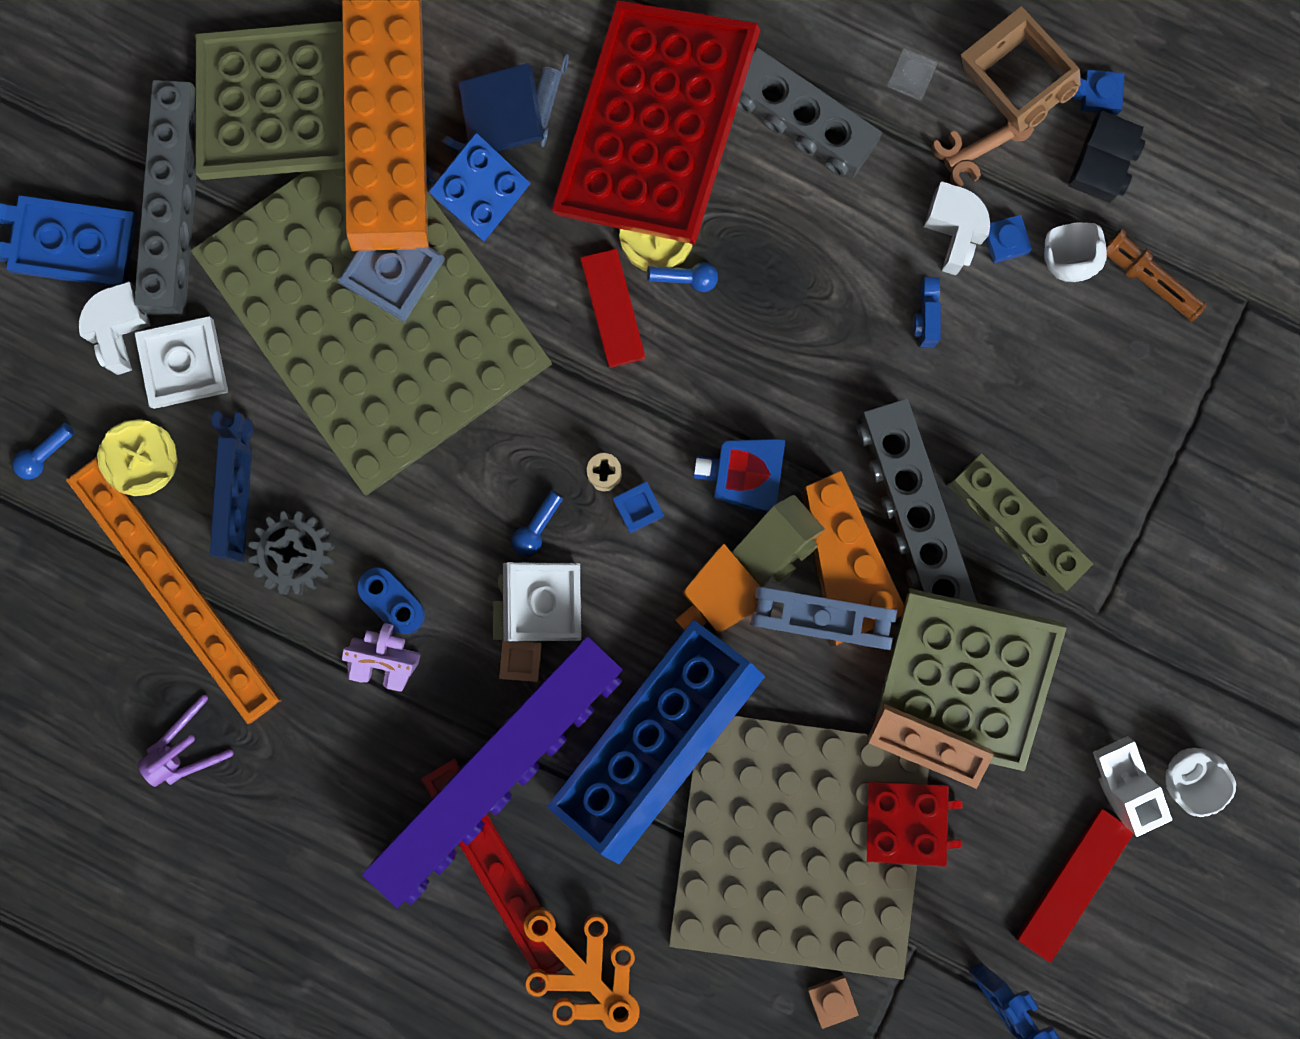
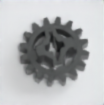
(287, 567)

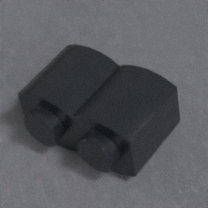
(1107, 157)

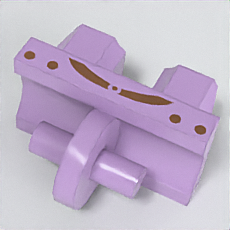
(381, 652)

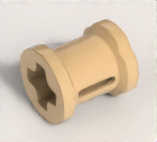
(595, 464)

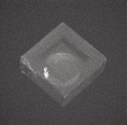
(912, 74)

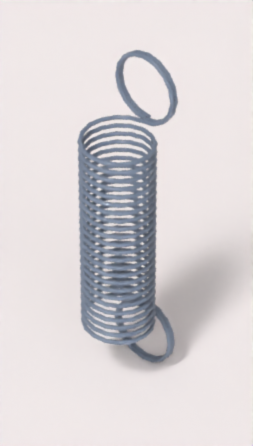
(566, 57)

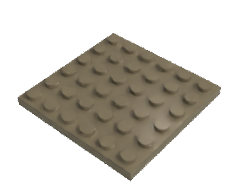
(782, 852)

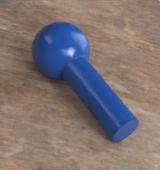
(701, 276)
(30, 463)
(527, 539)

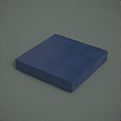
(503, 107)

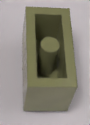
(778, 541)

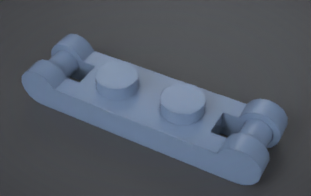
(823, 617)

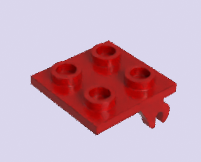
(909, 823)

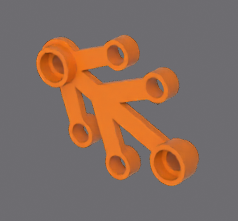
(585, 975)

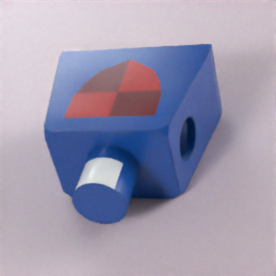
(745, 473)

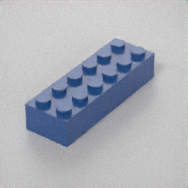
(655, 742)

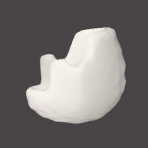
(1075, 251)
(1200, 782)

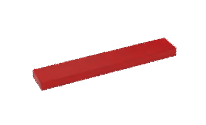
(502, 881)

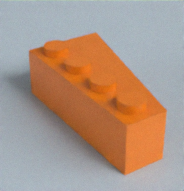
(846, 553)

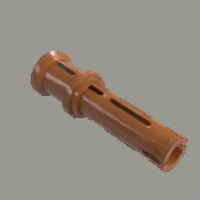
(1134, 268)

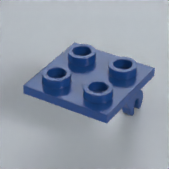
(477, 185)

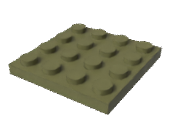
(270, 101)
(973, 671)

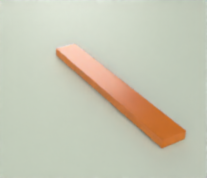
(175, 593)

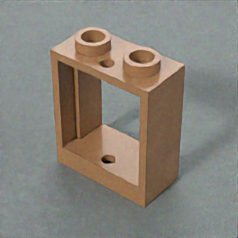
(1000, 42)

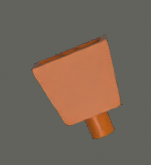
(720, 593)

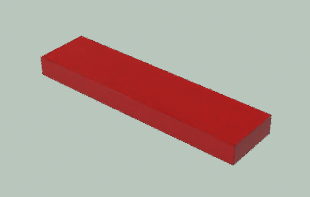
(1074, 885)

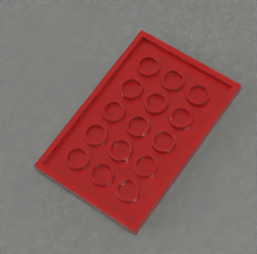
(656, 121)

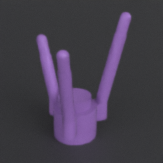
(163, 761)

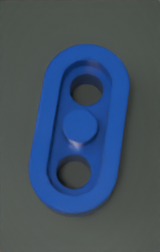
(391, 600)

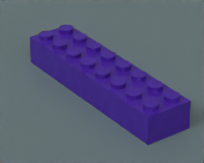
(491, 772)

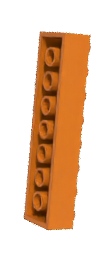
(384, 125)

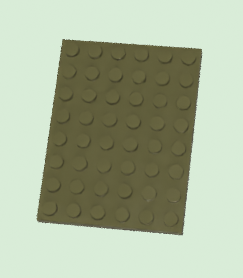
(362, 376)

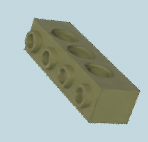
(1019, 524)

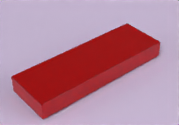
(613, 308)

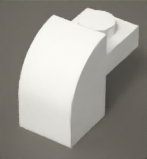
(962, 216)
(105, 321)
(1128, 788)

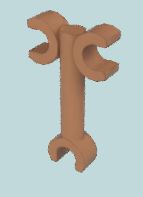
(960, 160)

